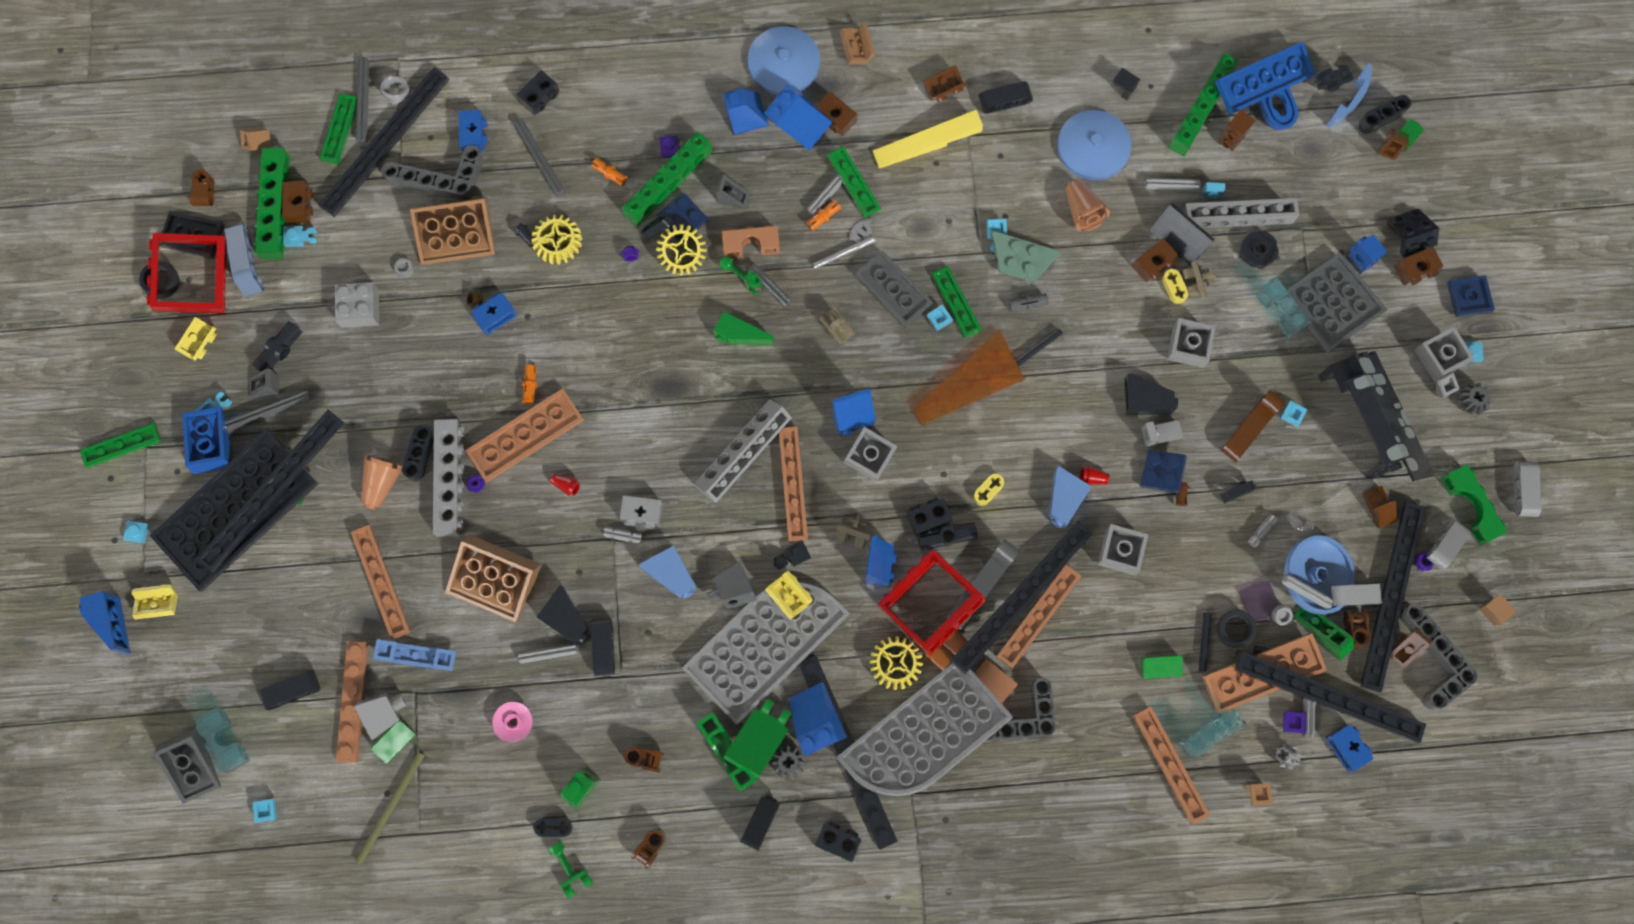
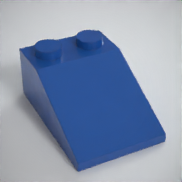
(798, 116)
(853, 412)
(206, 440)
(879, 563)
(106, 617)
(815, 720)

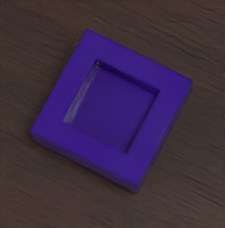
(669, 145)
(1294, 722)

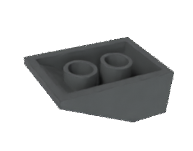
(188, 765)

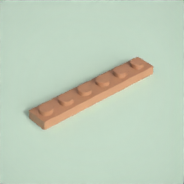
(793, 484)
(380, 582)
(1038, 616)
(352, 692)
(1171, 765)

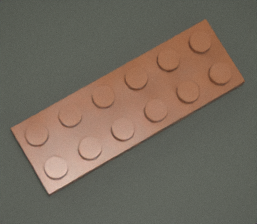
(524, 435)
(1233, 689)

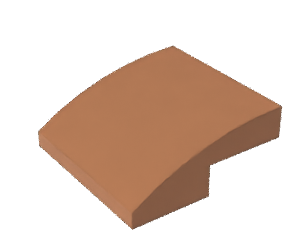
(995, 680)

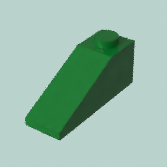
(737, 332)
(1326, 633)

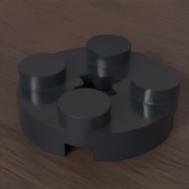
(1332, 79)
(1252, 257)

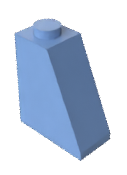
(1065, 497)
(670, 573)

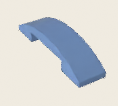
(1362, 83)
(414, 655)

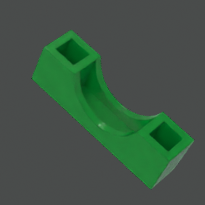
(1487, 523)
(720, 743)

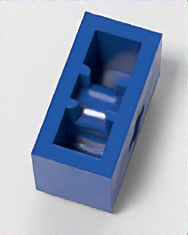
(472, 129)
(1366, 253)
(490, 322)
(1340, 743)

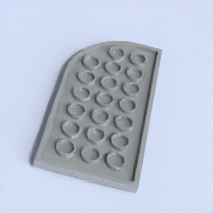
(761, 650)
(926, 735)

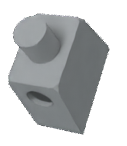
(379, 713)

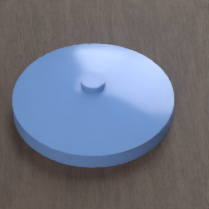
(782, 58)
(1094, 145)
(1320, 564)

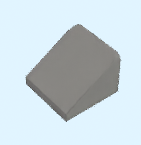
(1446, 385)

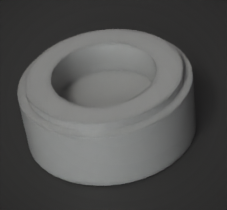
(404, 267)
(1282, 615)

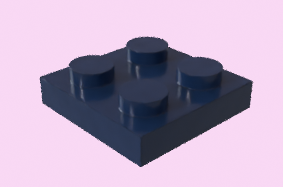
(684, 212)
(1470, 296)
(1163, 471)

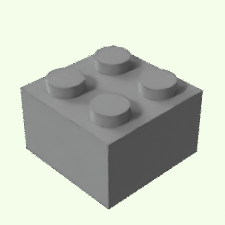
(357, 305)
(1191, 343)
(1444, 354)
(870, 454)
(1122, 549)

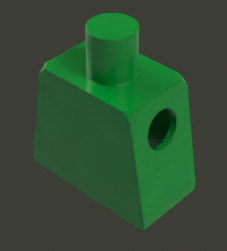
(579, 788)

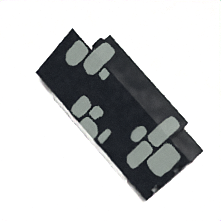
(1381, 413)

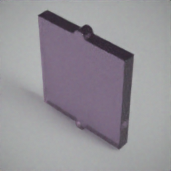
(1259, 600)

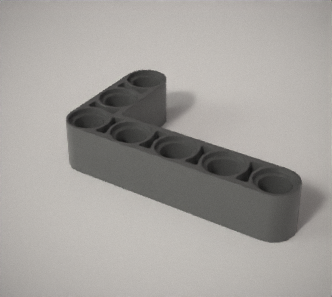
(437, 179)
(989, 574)
(1442, 657)
(1039, 717)

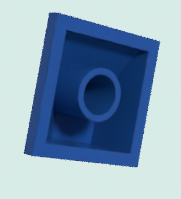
(744, 110)

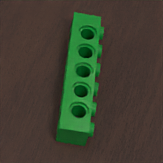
(1202, 106)
(667, 179)
(274, 247)

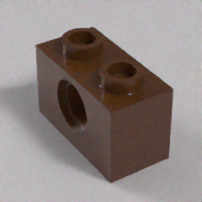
(847, 117)
(1236, 130)
(291, 194)
(1160, 251)
(1427, 260)

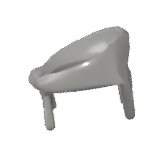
(394, 98)

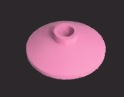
(502, 722)

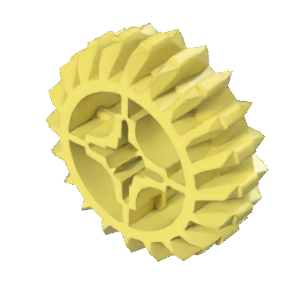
(572, 239)
(676, 265)
(888, 657)

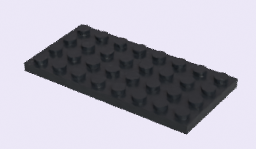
(211, 508)

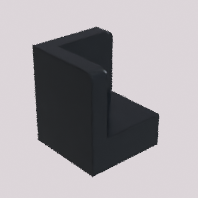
(1127, 82)

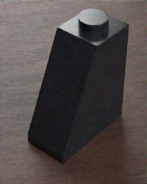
(1147, 397)
(564, 617)
(760, 822)

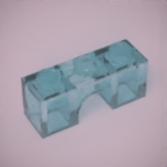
(1291, 316)
(212, 727)
(1212, 733)

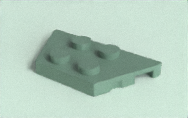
(1021, 258)

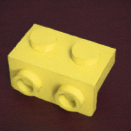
(195, 339)
(789, 595)
(154, 601)

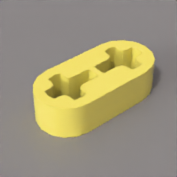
(1179, 285)
(992, 492)

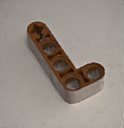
(1252, 425)

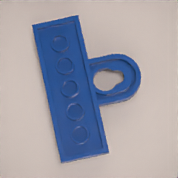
(1268, 78)

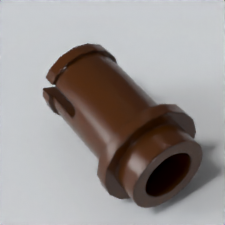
(1181, 498)

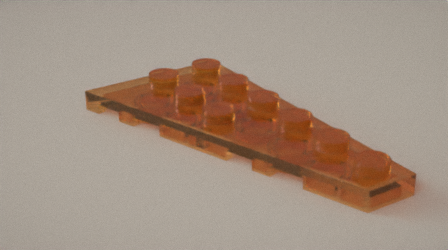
(980, 376)

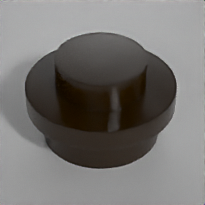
(474, 298)

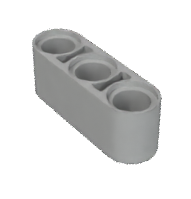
(1527, 489)
(1448, 544)
(1356, 594)

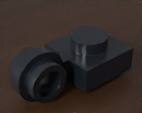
(796, 553)

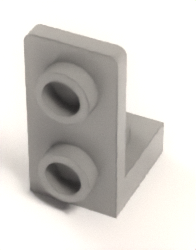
(1161, 433)

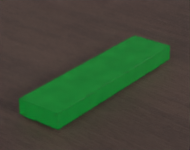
(339, 129)
(854, 182)
(956, 302)
(120, 445)

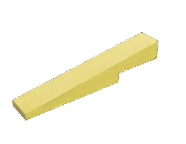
(929, 139)

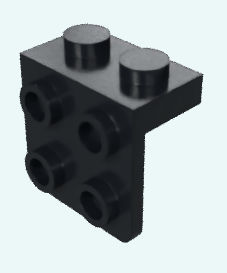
(1415, 230)

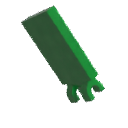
(758, 740)

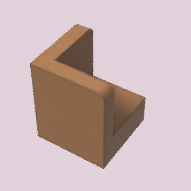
(255, 139)
(1497, 610)
(1260, 793)

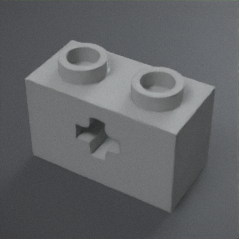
(632, 505)

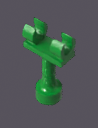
(751, 283)
(557, 850)

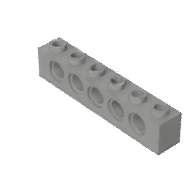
(1243, 212)
(442, 430)
(742, 451)

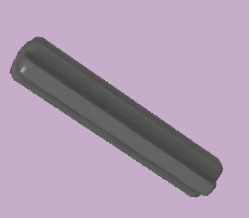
(770, 286)

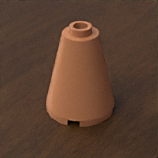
(1085, 206)
(377, 480)

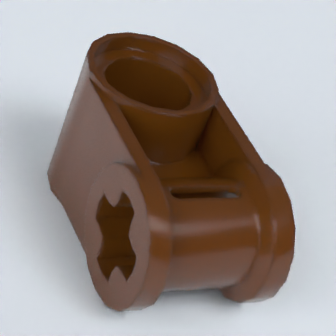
(202, 189)
(1357, 624)
(645, 759)
(649, 849)

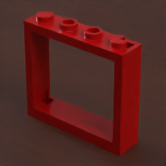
(188, 307)
(913, 575)

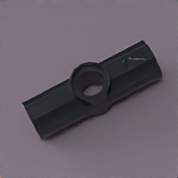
(277, 347)
(959, 533)

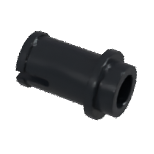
(522, 231)

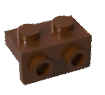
(944, 83)

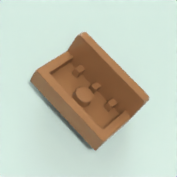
(857, 44)

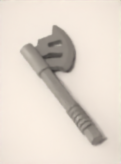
(868, 239)

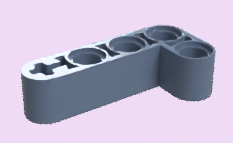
(242, 260)

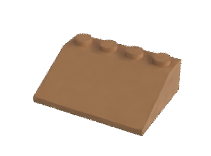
(453, 230)
(492, 577)

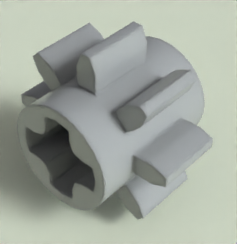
(1288, 756)

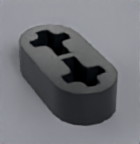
(657, 226)
(1238, 491)
(553, 822)

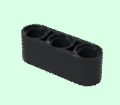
(1005, 97)
(1377, 117)
(418, 444)
(602, 647)
(290, 690)

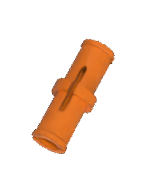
(609, 172)
(823, 215)
(529, 384)

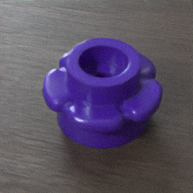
(630, 253)
(475, 488)
(1420, 565)

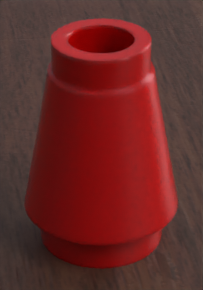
(1093, 476)
(566, 484)

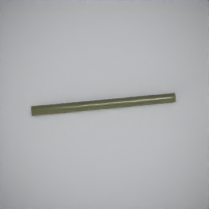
(389, 808)

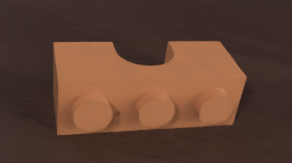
(765, 237)

